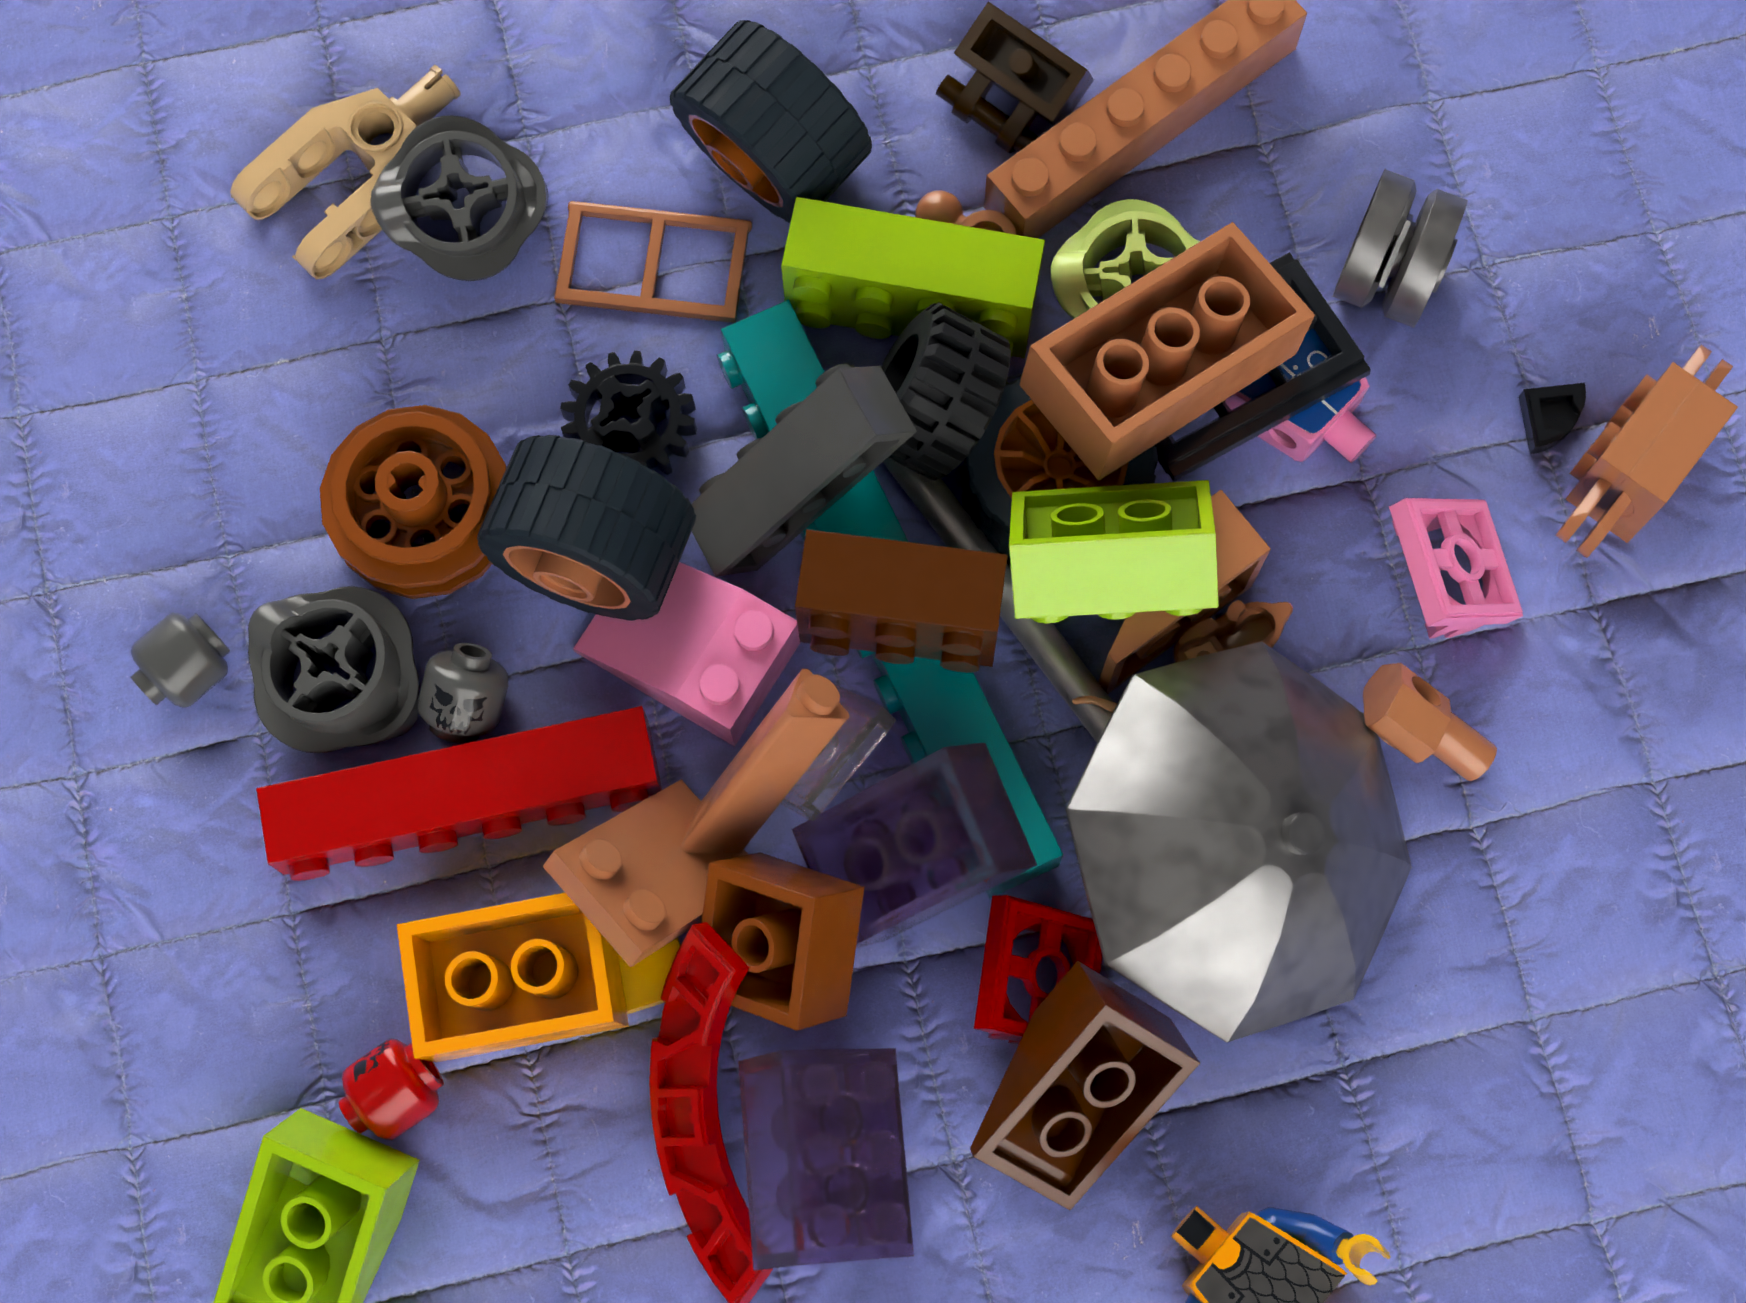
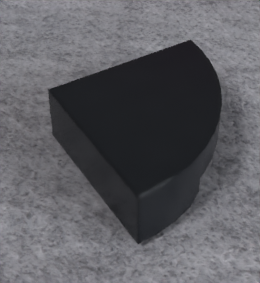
(1550, 413)

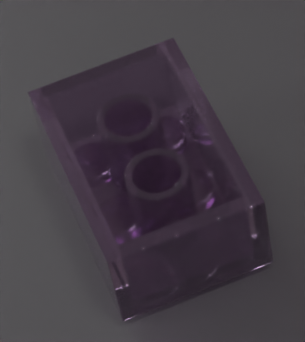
(920, 840)
(825, 1157)

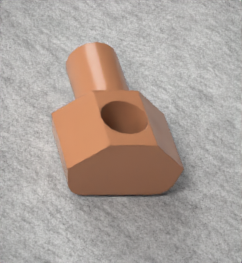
(1420, 722)

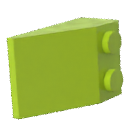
(315, 1215)

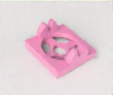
(1472, 529)

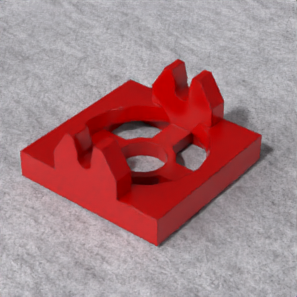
(1006, 920)

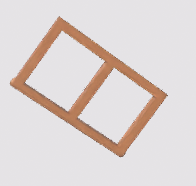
(646, 302)

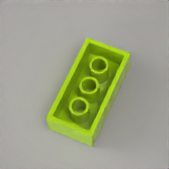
(888, 267)

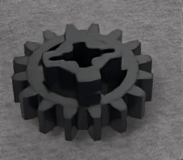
(645, 400)

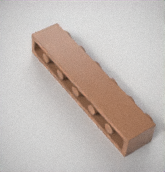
(1142, 112)

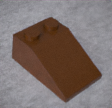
(1081, 1086)

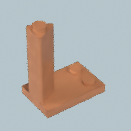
(648, 867)

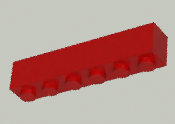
(458, 793)

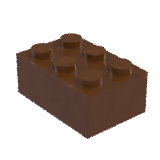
(899, 600)

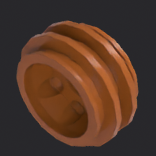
(389, 456)

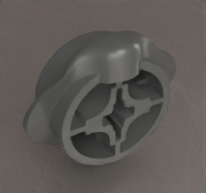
(445, 141)
(289, 632)

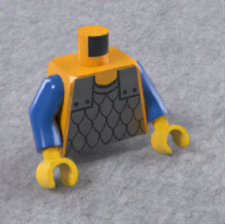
(1270, 1257)

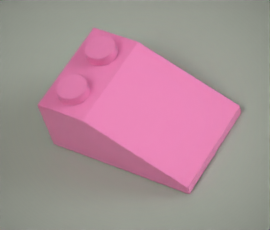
(702, 655)

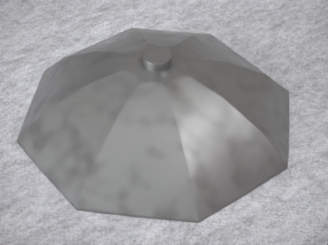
(1238, 841)

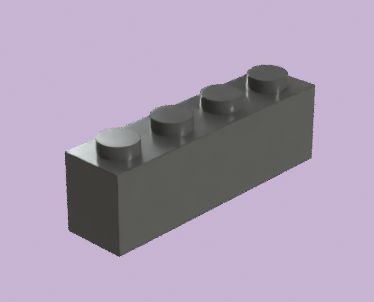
(799, 468)

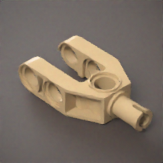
(320, 139)

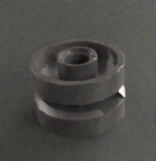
(1402, 249)

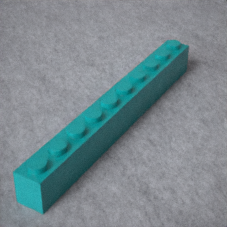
(938, 705)

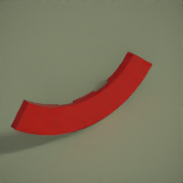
(687, 1115)

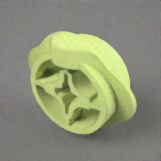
(1116, 224)

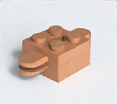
(1647, 451)

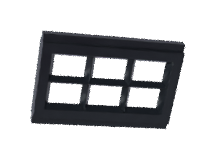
(1283, 400)

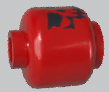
(389, 1090)

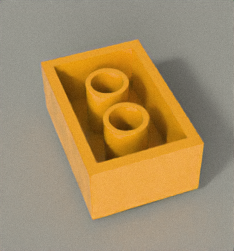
(508, 978)

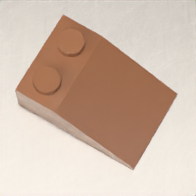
(1150, 634)

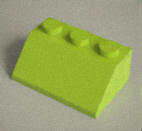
(1113, 551)

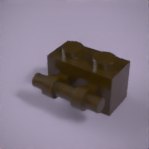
(1021, 66)

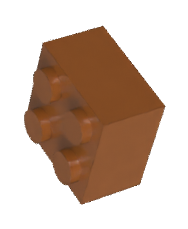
(791, 931)

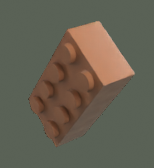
(1165, 350)

